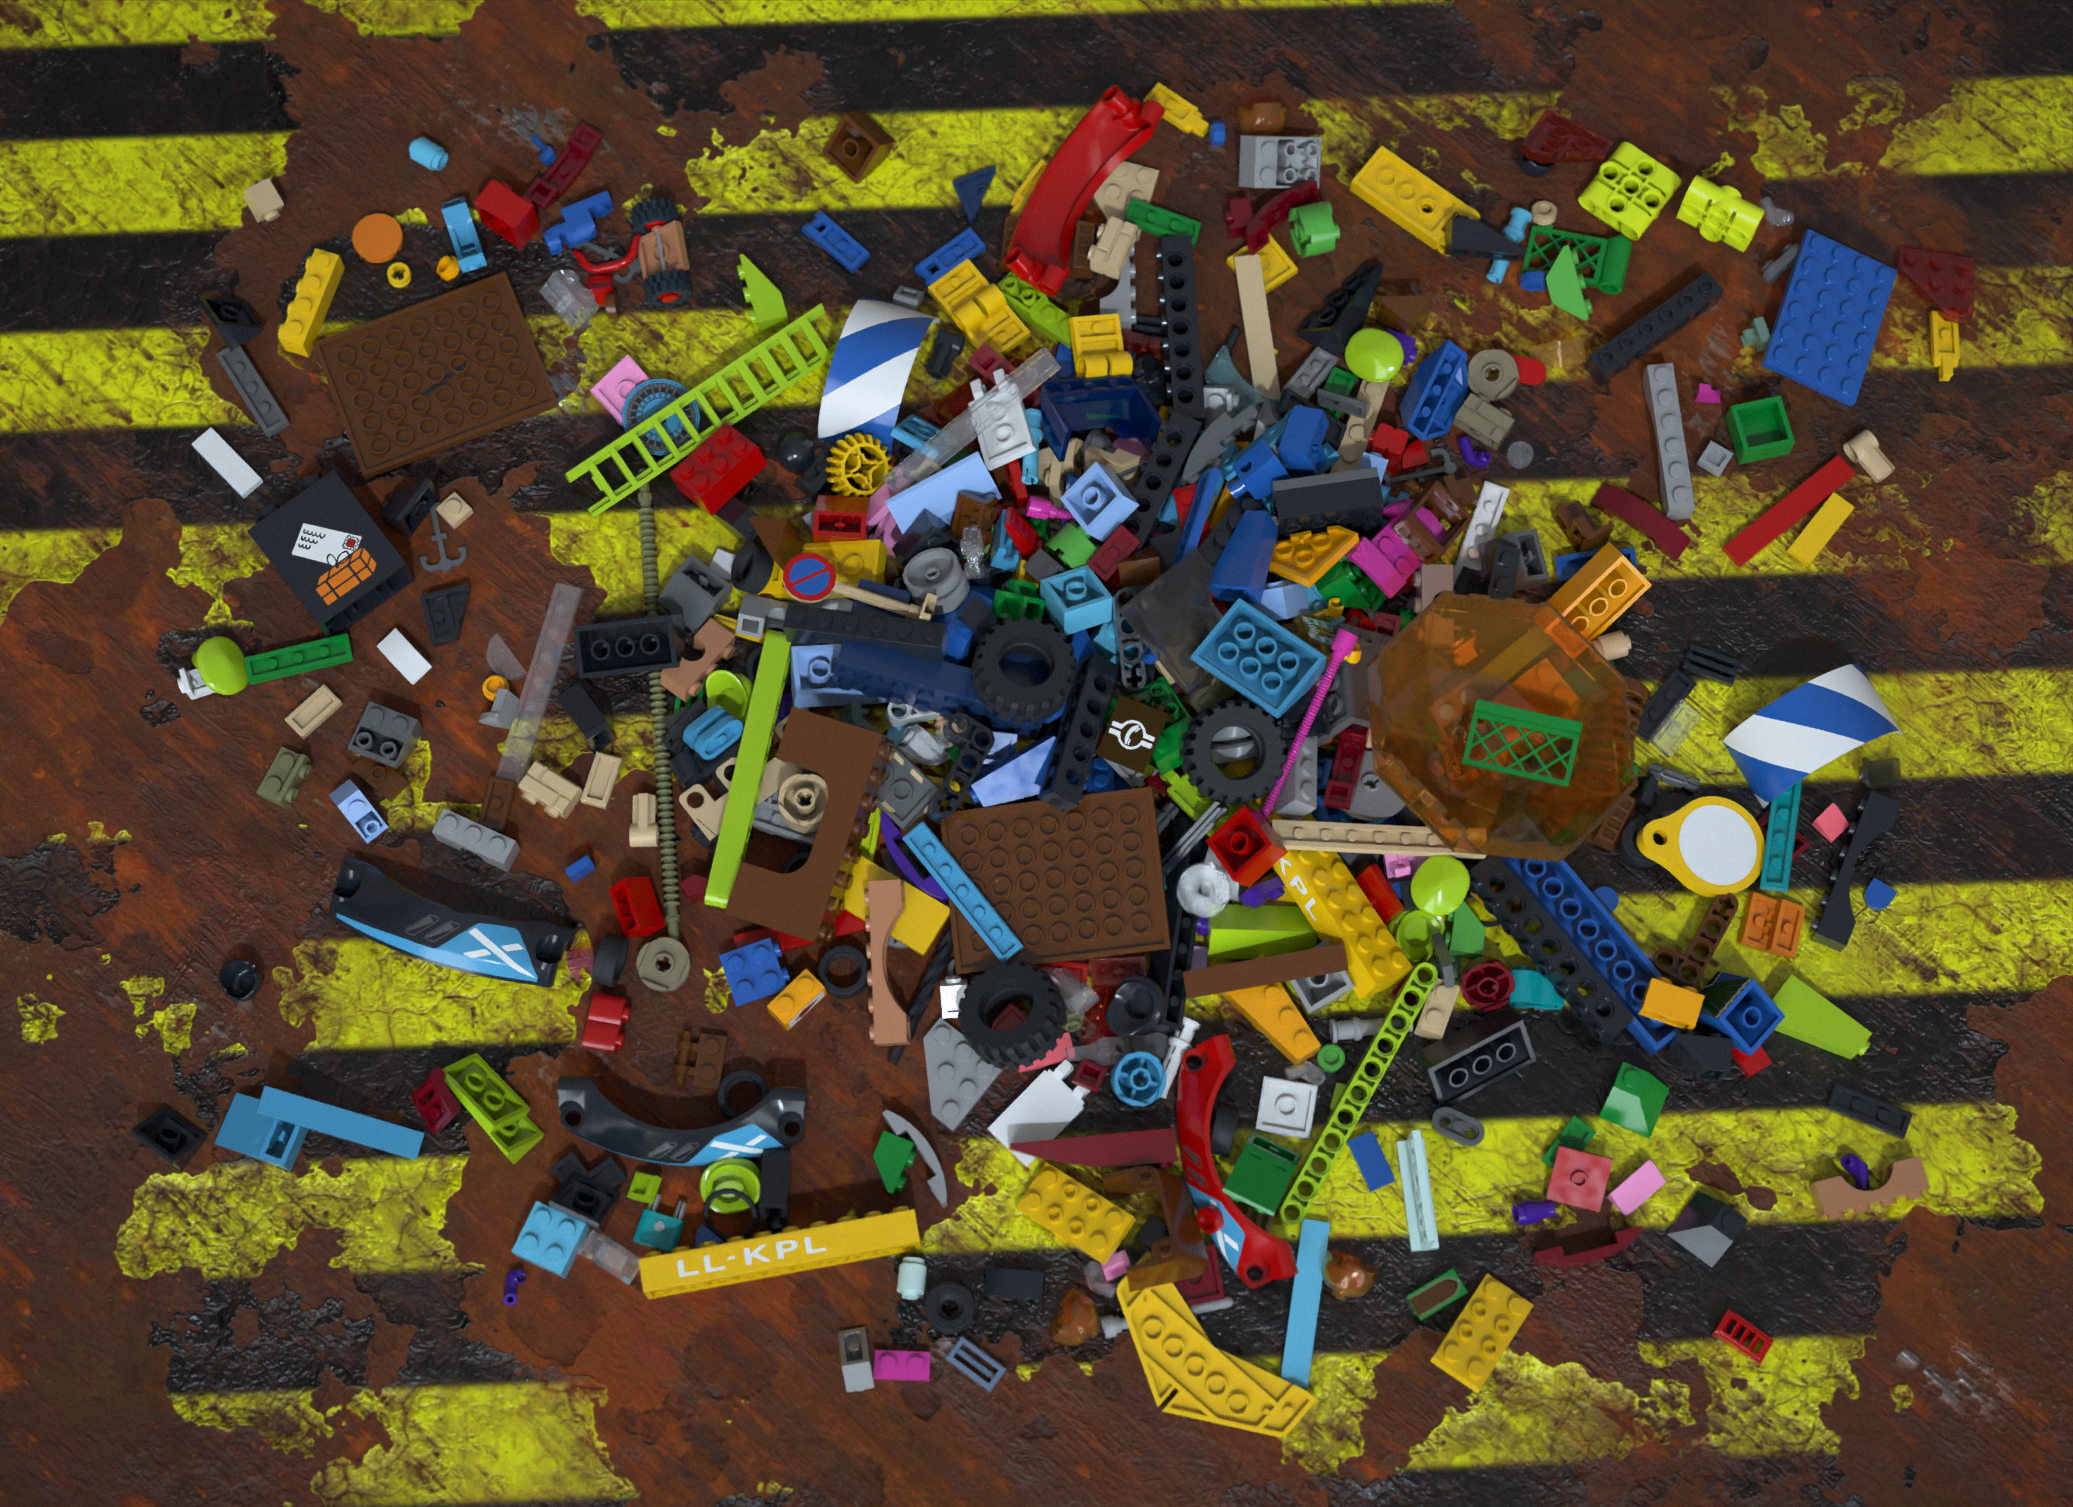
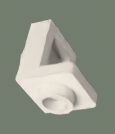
(193, 684)

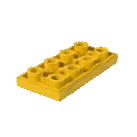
(919, 921)

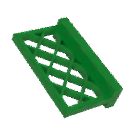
(1529, 721)

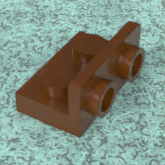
(974, 511)

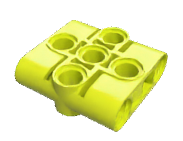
(1608, 193)
(1720, 213)

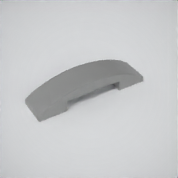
(901, 1128)

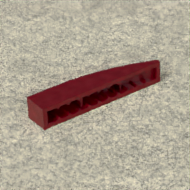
(1107, 1150)

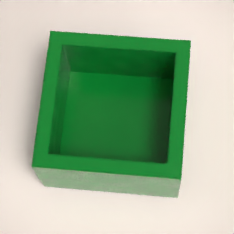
(1759, 429)

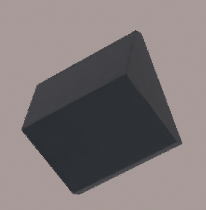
(230, 319)
(170, 1136)
(586, 1200)

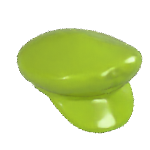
(1374, 355)
(221, 665)
(730, 691)
(1440, 885)
(1414, 933)
(735, 1174)

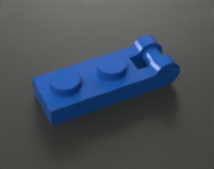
(836, 242)
(950, 255)

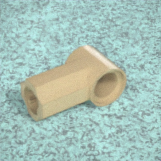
(1866, 451)
(644, 829)

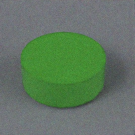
(1330, 1058)

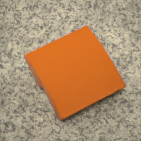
(1771, 925)

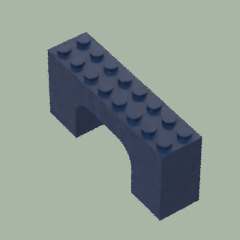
(927, 683)

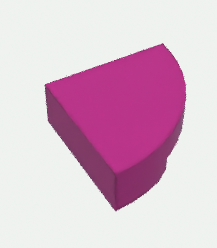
(1706, 394)

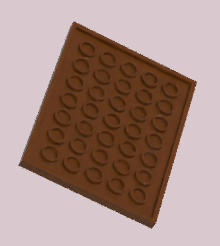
(398, 357)
(1063, 880)

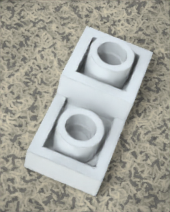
(404, 656)

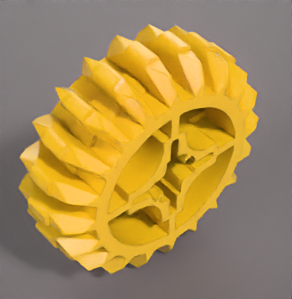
(850, 451)

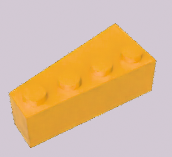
(1277, 1018)

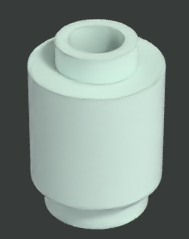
(911, 1278)

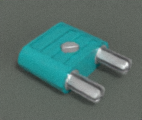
(658, 1229)

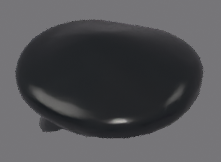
(1135, 1006)

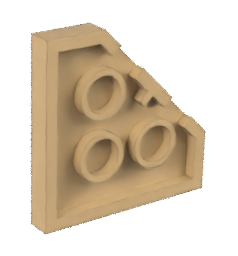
(1122, 184)

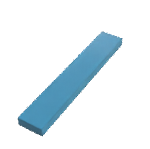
(963, 892)
(339, 1123)

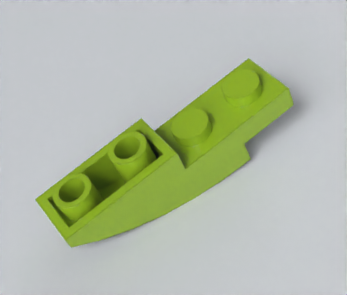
(1036, 309)

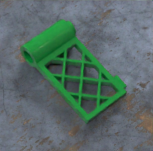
(1611, 262)

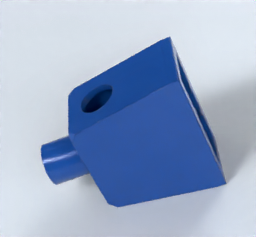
(1257, 471)

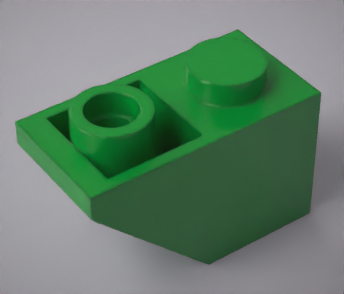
(892, 1158)

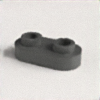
(1775, 269)
(1457, 1126)

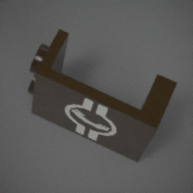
(1134, 733)

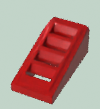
(1022, 534)
(1719, 1332)

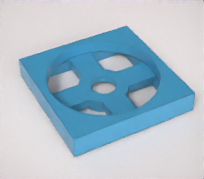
(916, 426)

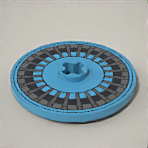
(650, 398)

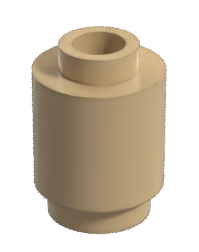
(1612, 645)

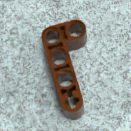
(1701, 939)

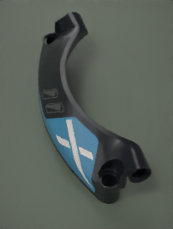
(444, 936)
(741, 1137)

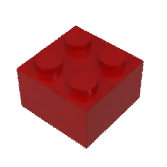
(507, 213)
(1246, 846)

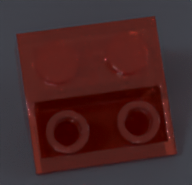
(1113, 969)

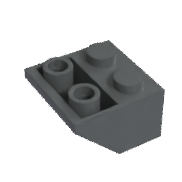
(1532, 565)
(695, 593)
(385, 735)

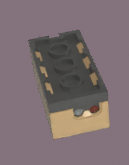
(906, 789)

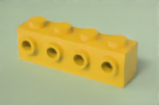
(311, 302)

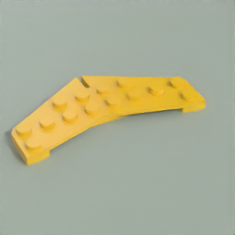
(1209, 1380)

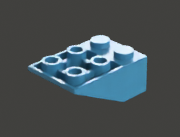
(260, 1135)

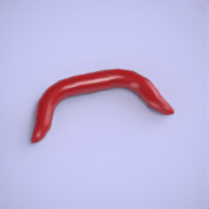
(611, 265)

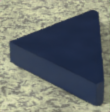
(973, 189)

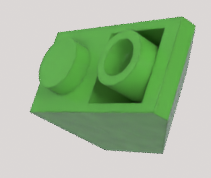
(1465, 935)

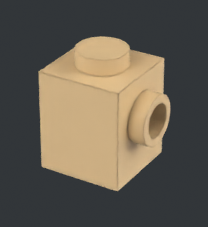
(263, 201)

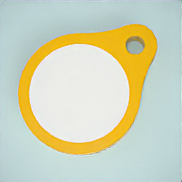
(1707, 846)

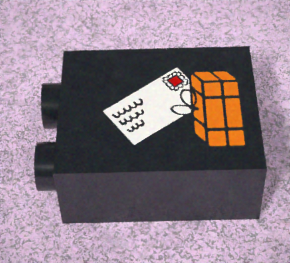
(330, 553)

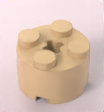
(798, 788)

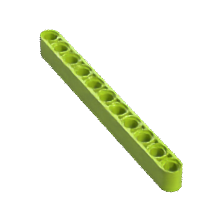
(749, 767)
(1368, 1086)

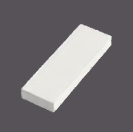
(227, 463)

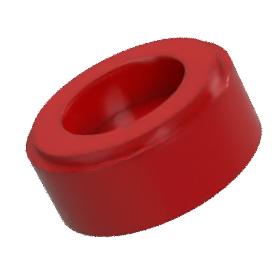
(1210, 1219)

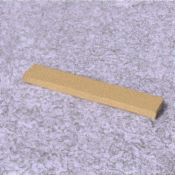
(1257, 325)

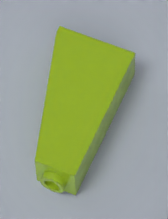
(1818, 1021)

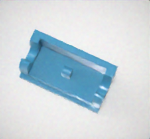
(1003, 553)

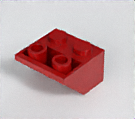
(841, 518)

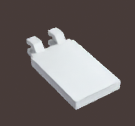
(1009, 435)
(1040, 1111)

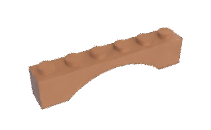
(886, 906)

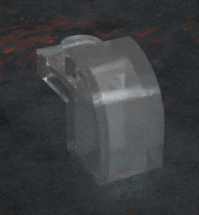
(924, 749)
(610, 1256)

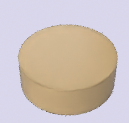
(1544, 213)

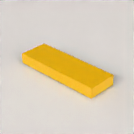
(1820, 529)

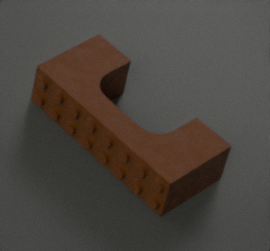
(812, 897)

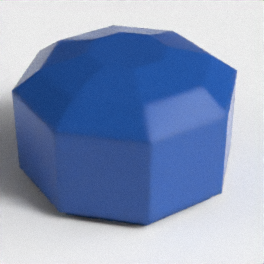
(1217, 133)

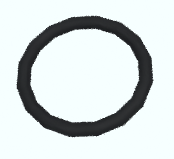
(740, 1194)

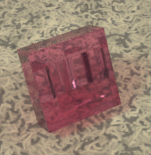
(581, 959)

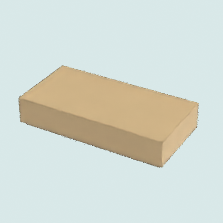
(313, 711)
(601, 780)

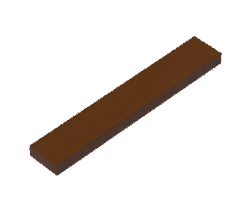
(1265, 971)

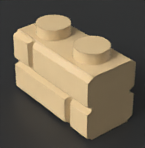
(1113, 247)
(549, 790)
(1436, 1011)

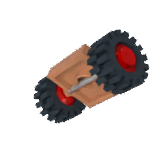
(662, 253)

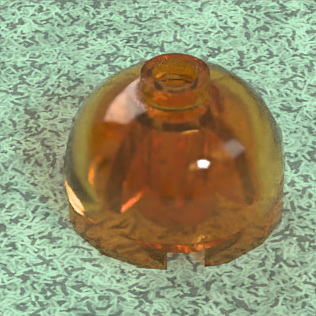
(1263, 119)
(1347, 1275)
(1076, 1319)

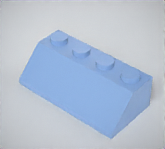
(940, 492)
(812, 677)

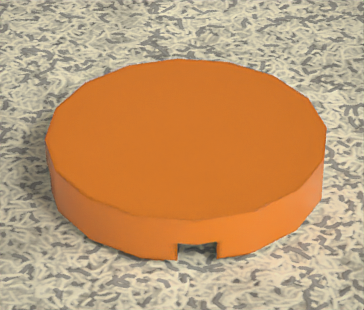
(377, 238)

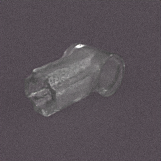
(1076, 995)

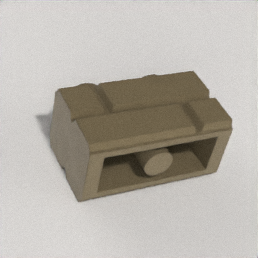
(1484, 421)

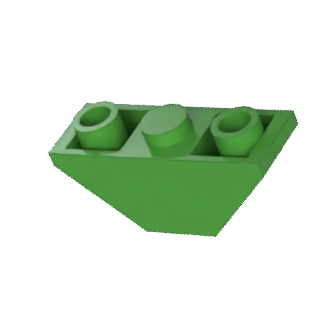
(1566, 285)

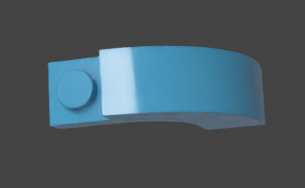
(463, 234)

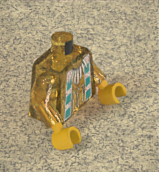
(1320, 632)

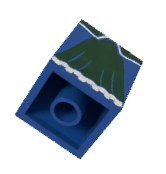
(1738, 1011)

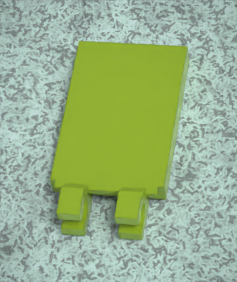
(1193, 802)

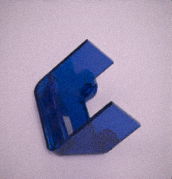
(1094, 404)

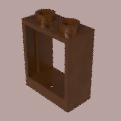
(1417, 537)

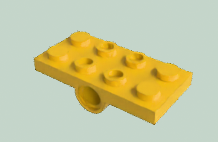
(978, 308)
(1099, 346)
(1075, 1213)
(1481, 1333)

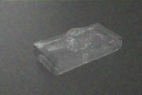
(1674, 728)

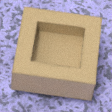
(454, 510)

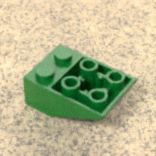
(1167, 752)
(1262, 1174)

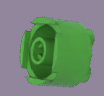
(1313, 229)
(1072, 546)

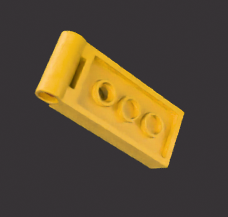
(1405, 193)
(850, 560)

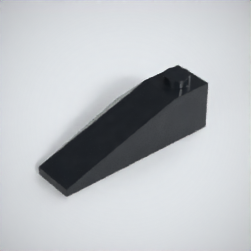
(1343, 311)

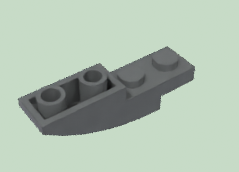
(1209, 450)

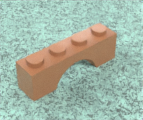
(1836, 1196)

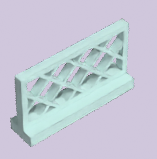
(1417, 1193)

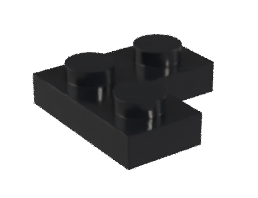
(606, 1173)

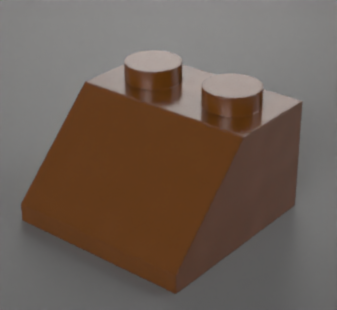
(858, 145)

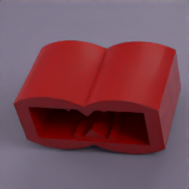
(605, 1024)

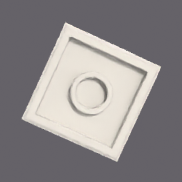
(1286, 1108)

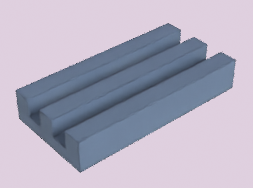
(994, 1377)

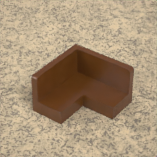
(1580, 528)

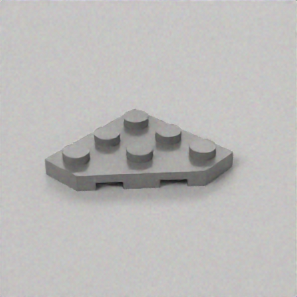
(954, 1074)

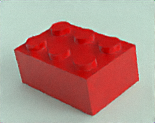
(718, 468)

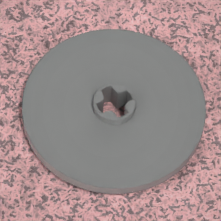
(1376, 802)

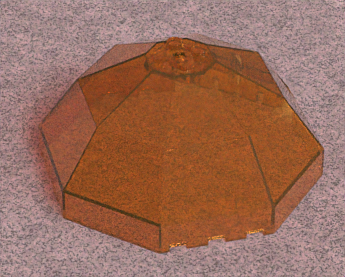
(1511, 656)

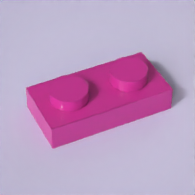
(902, 1365)

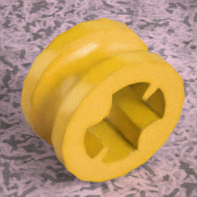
(391, 275)

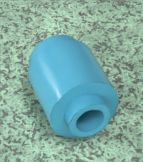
(428, 154)

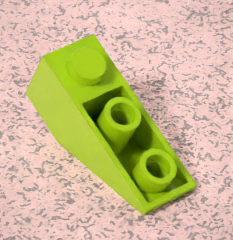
(766, 299)

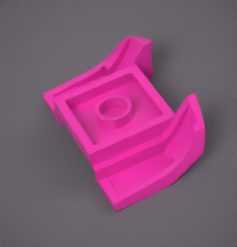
(1386, 555)

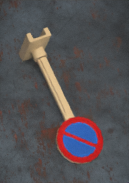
(813, 578)

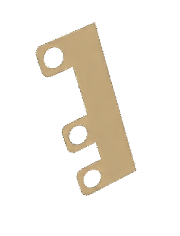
(712, 812)

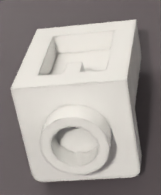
(951, 993)

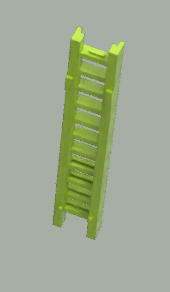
(739, 411)

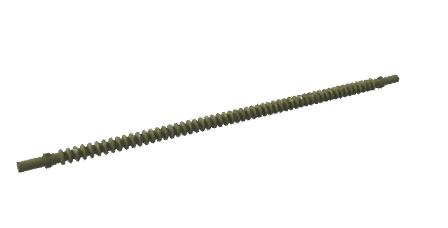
(657, 689)

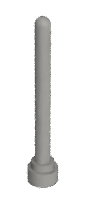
(1114, 1325)

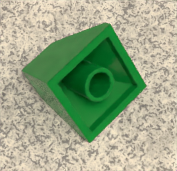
(1634, 1100)

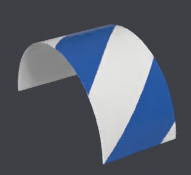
(871, 371)
(1808, 730)

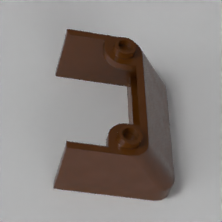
(1175, 1256)

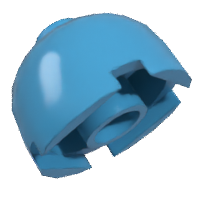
(1138, 1078)

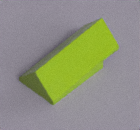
(1265, 931)
(493, 1106)

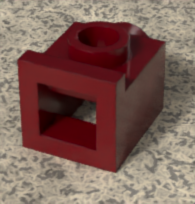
(1238, 216)

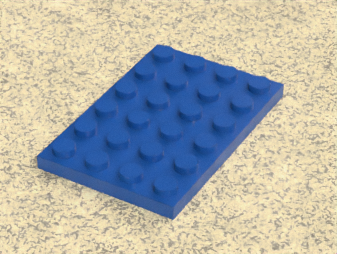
(1829, 318)

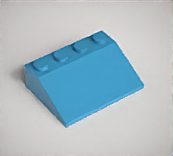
(1260, 659)

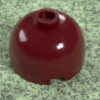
(1487, 983)

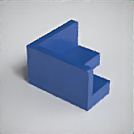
(1302, 442)

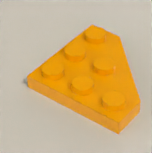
(1311, 555)

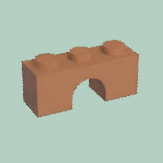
(715, 645)

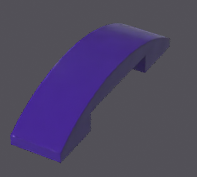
(929, 885)

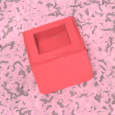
(1831, 823)

